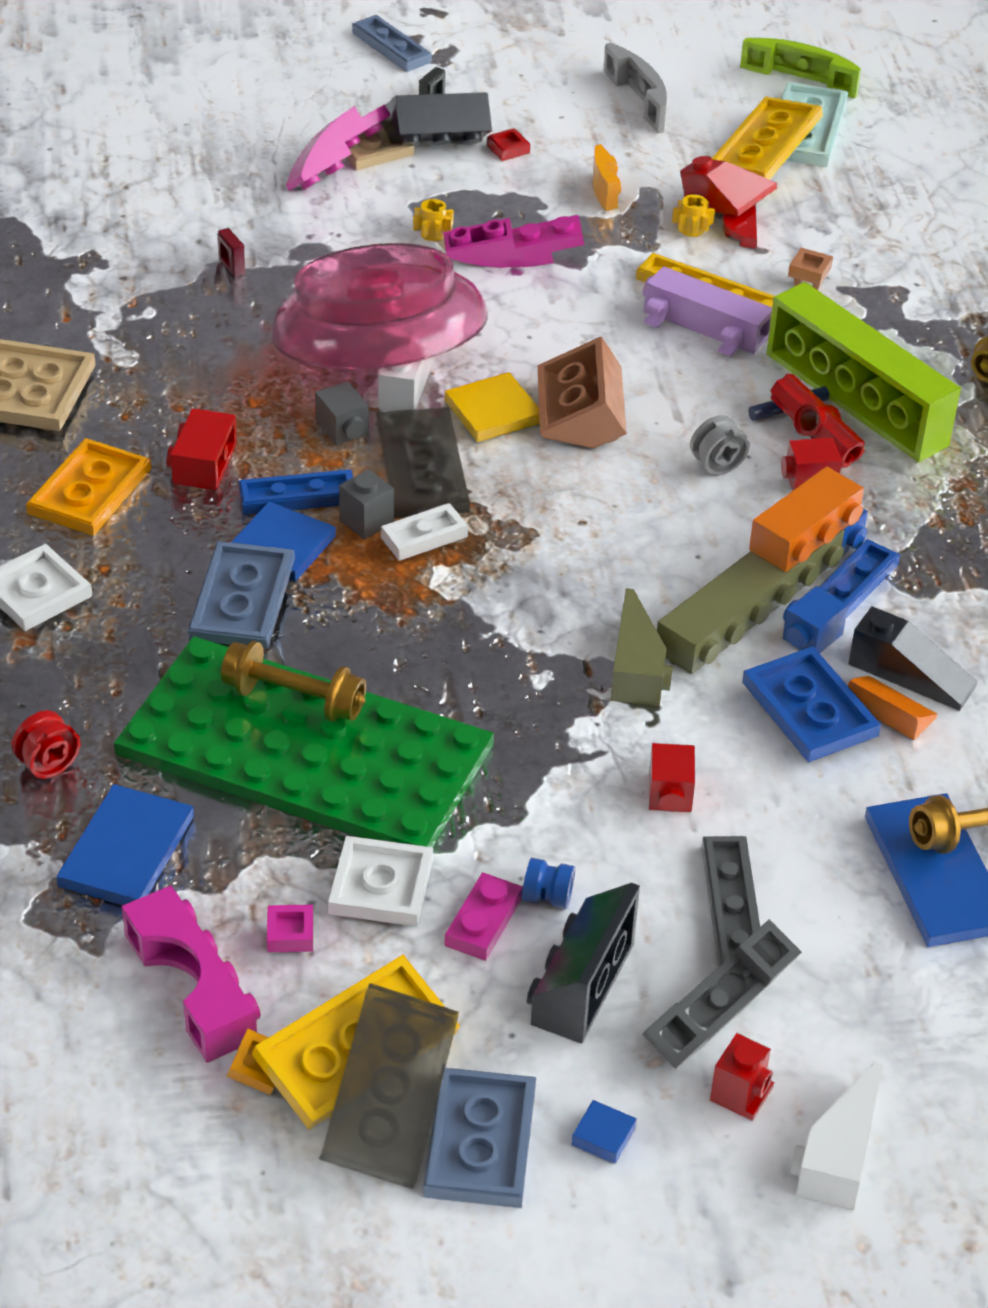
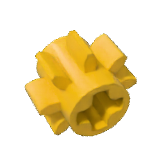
(693, 215)
(432, 219)

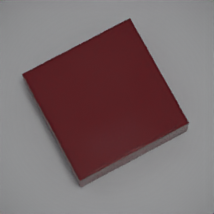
(231, 252)

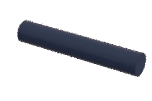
(770, 408)

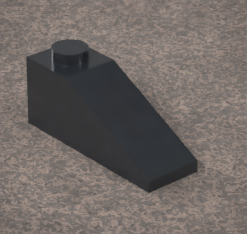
(908, 658)

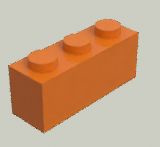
(806, 519)

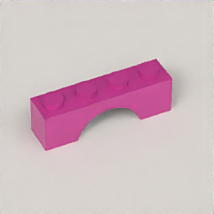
(167, 933)

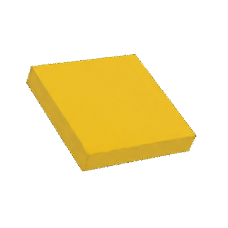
(493, 406)

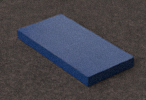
(941, 890)

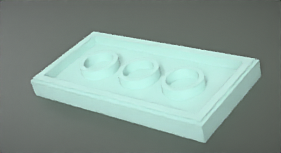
(819, 142)

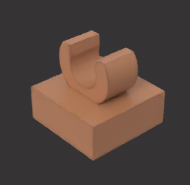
(810, 267)

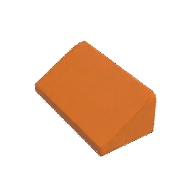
(892, 706)

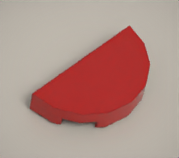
(742, 227)

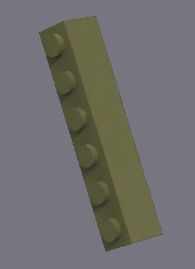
(736, 603)

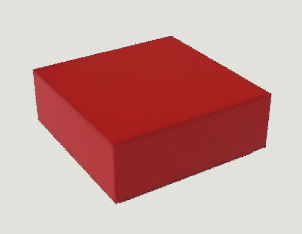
(508, 144)

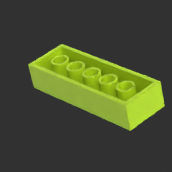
(863, 371)

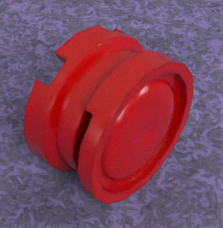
(45, 744)

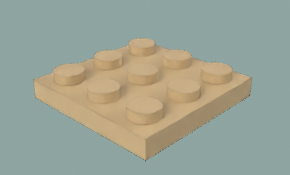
(40, 383)

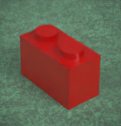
(202, 449)

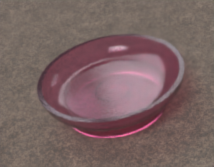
(377, 308)

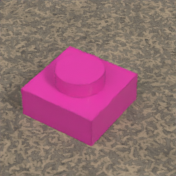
(290, 928)

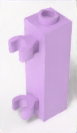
(706, 310)

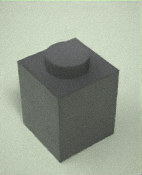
(342, 413)
(366, 503)

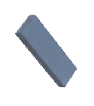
(391, 43)

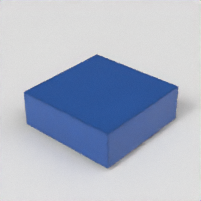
(604, 1131)

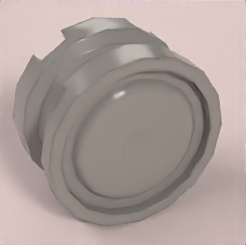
(719, 445)

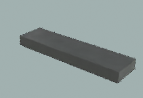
(729, 892)

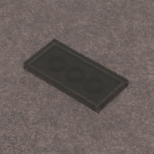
(422, 460)
(389, 1086)

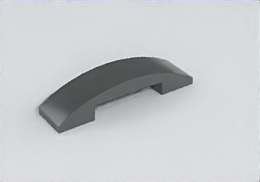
(722, 994)

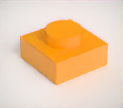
(245, 1067)

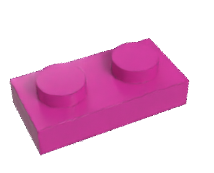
(483, 916)

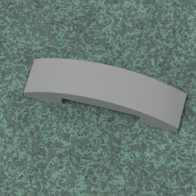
(628, 68)

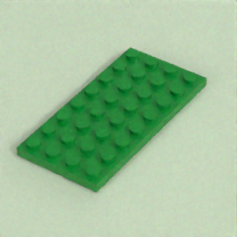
(375, 777)

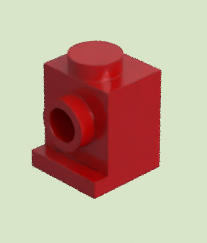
(742, 1077)

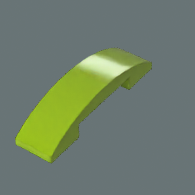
(800, 60)

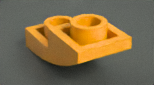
(605, 182)

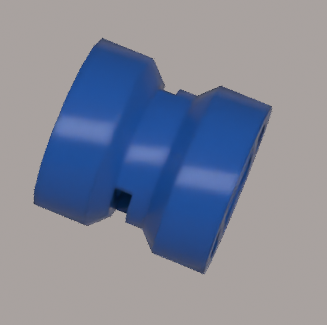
(548, 883)

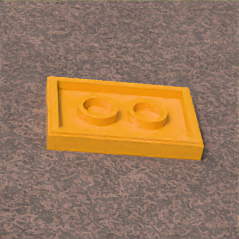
(89, 486)

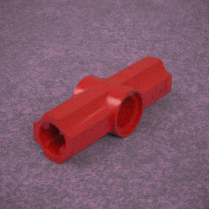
(804, 407)

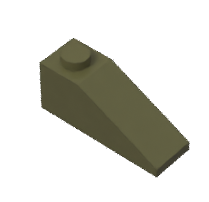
(639, 657)

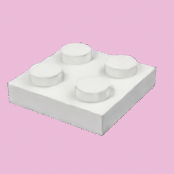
(40, 587)
(380, 881)

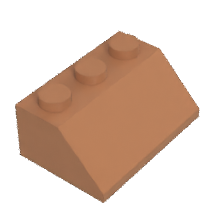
(582, 396)

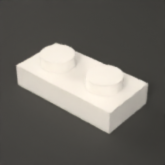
(424, 531)

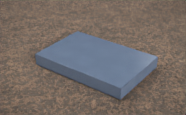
(241, 594)
(480, 1138)

